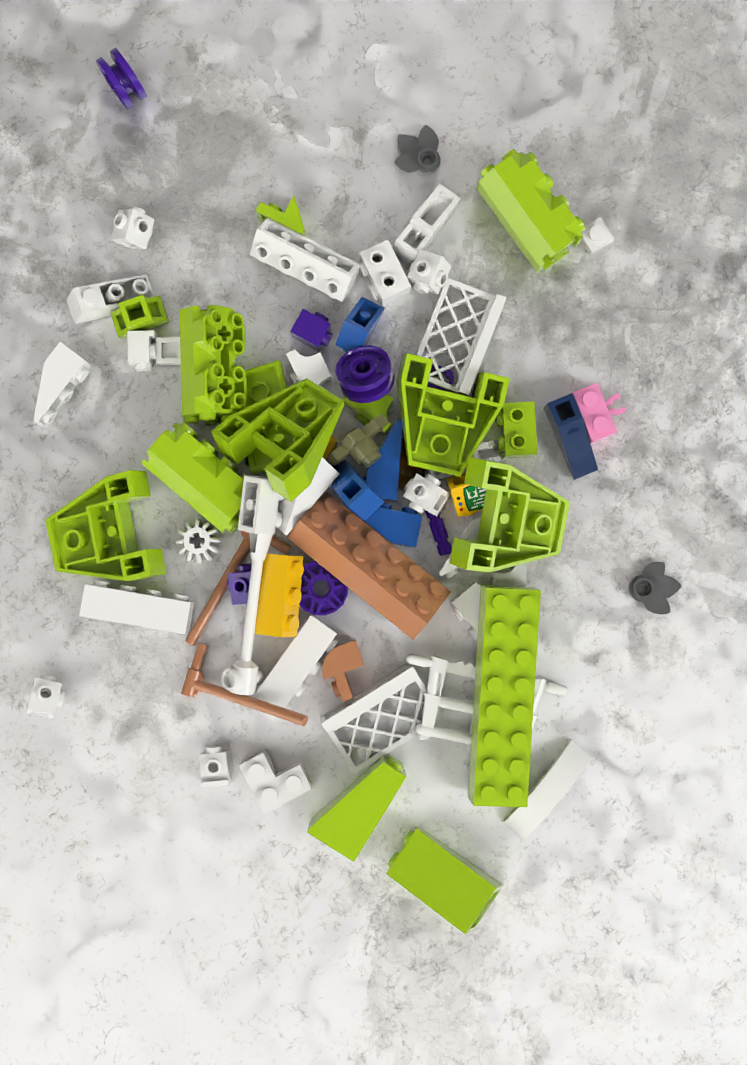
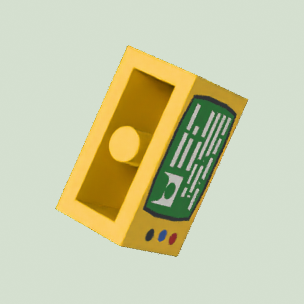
(465, 498)

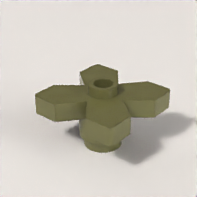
(360, 444)

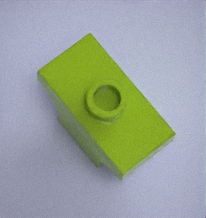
(139, 315)
(368, 411)

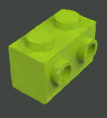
(517, 430)

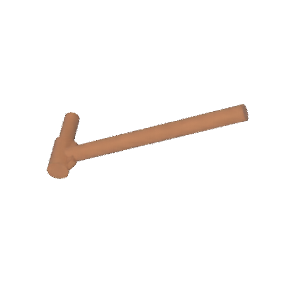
(222, 585)
(195, 683)

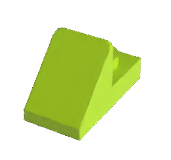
(290, 218)

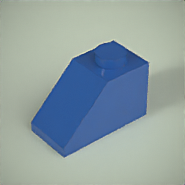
(359, 325)

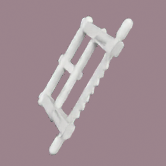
(433, 697)

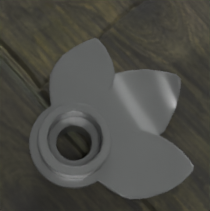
(416, 149)
(657, 588)

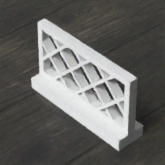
(480, 339)
(365, 702)

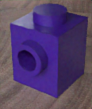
(312, 330)

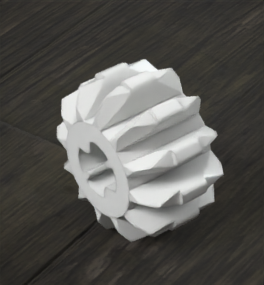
(192, 548)

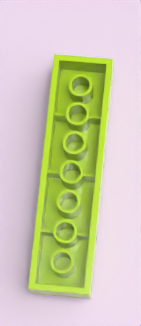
(504, 696)

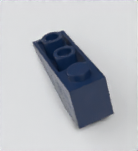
(571, 435)

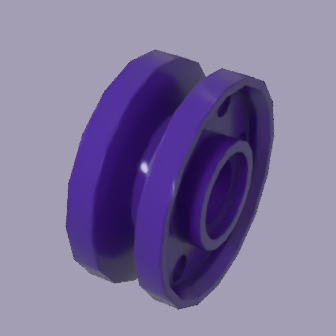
(121, 78)
(365, 374)
(321, 604)

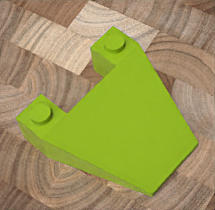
(445, 426)
(288, 428)
(517, 521)
(98, 535)

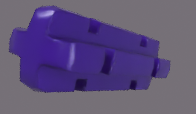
(439, 533)

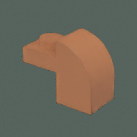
(337, 662)

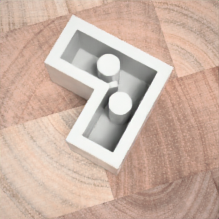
(271, 787)

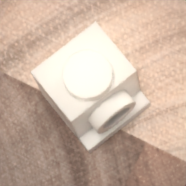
(141, 349)
(223, 775)

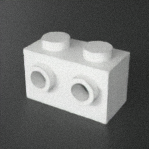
(384, 273)

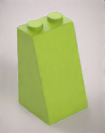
(357, 810)
(443, 880)

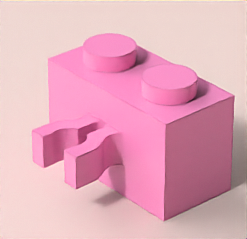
(595, 412)

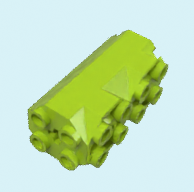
(528, 210)
(208, 353)
(198, 475)

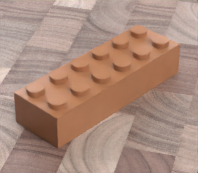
(369, 565)

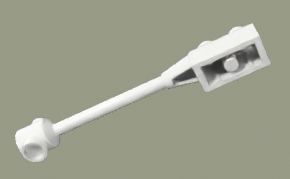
(259, 517)

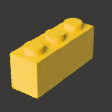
(279, 596)

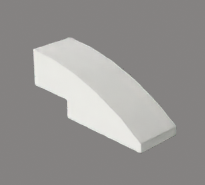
(425, 224)

